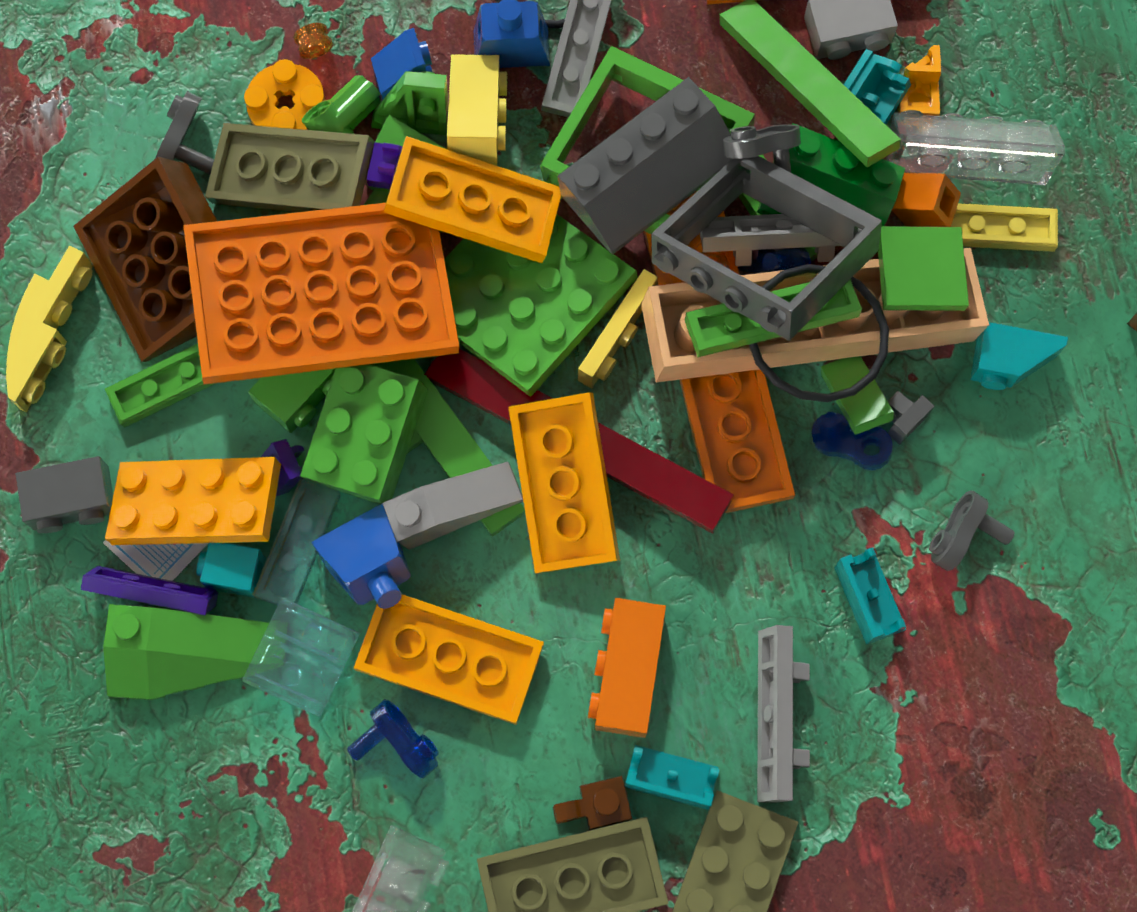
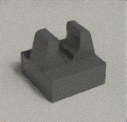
(907, 415)

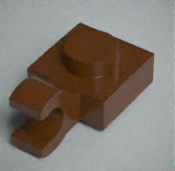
(601, 804)

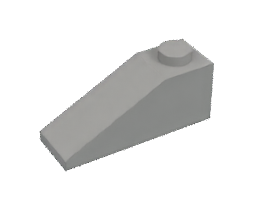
(451, 504)

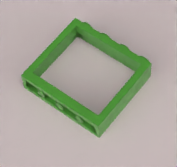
(640, 78)

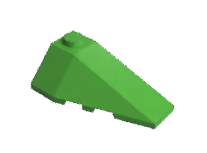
(173, 651)

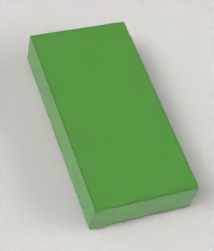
(868, 406)

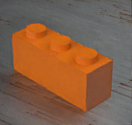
(627, 667)

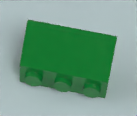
(842, 174)

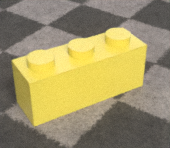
(476, 107)

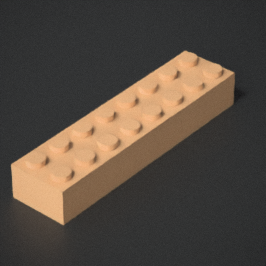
(676, 358)

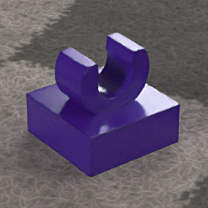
(383, 164)
(290, 469)

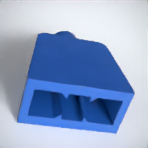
(513, 32)
(366, 558)

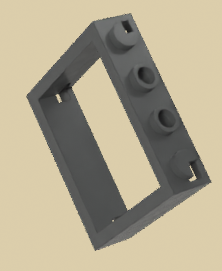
(794, 199)

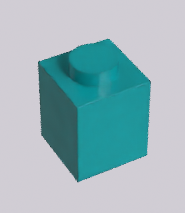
(230, 568)

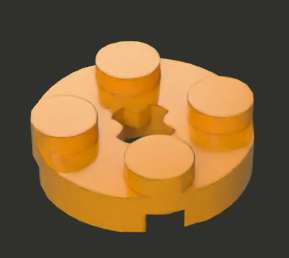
(281, 80)

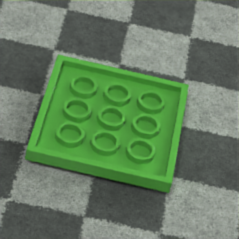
(531, 313)

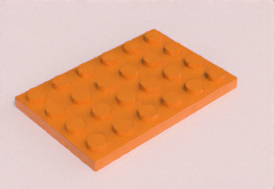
(317, 292)

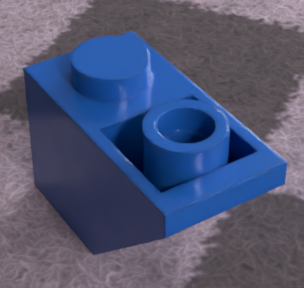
(397, 57)

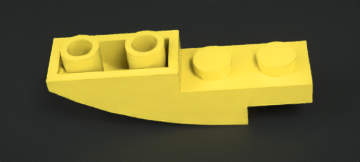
(34, 338)

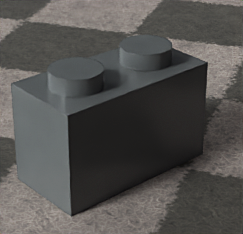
(65, 494)

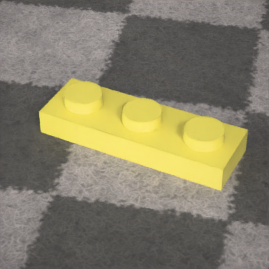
(618, 332)

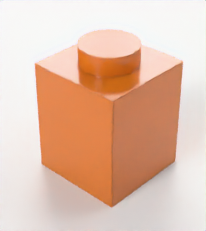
(926, 200)

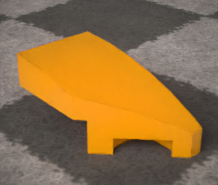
(924, 87)

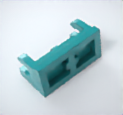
(877, 84)
(869, 596)
(672, 777)

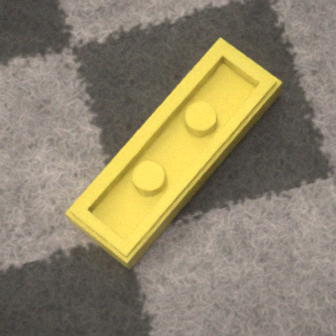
(1007, 227)

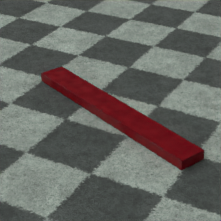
(623, 458)

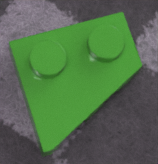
(418, 102)

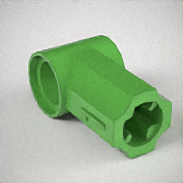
(345, 108)

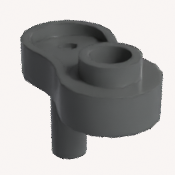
(183, 112)
(749, 142)
(969, 513)

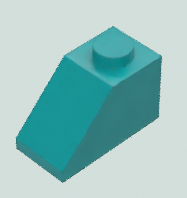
(1011, 354)

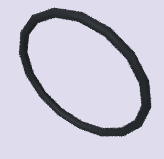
(821, 397)

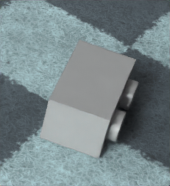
(849, 26)

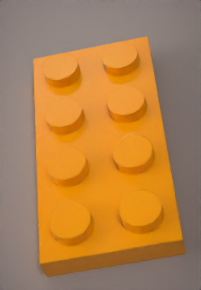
(473, 200)
(564, 483)
(193, 501)
(450, 657)

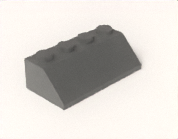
(647, 166)

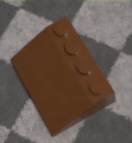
(142, 253)

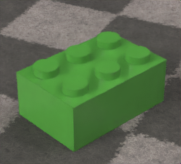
(364, 432)

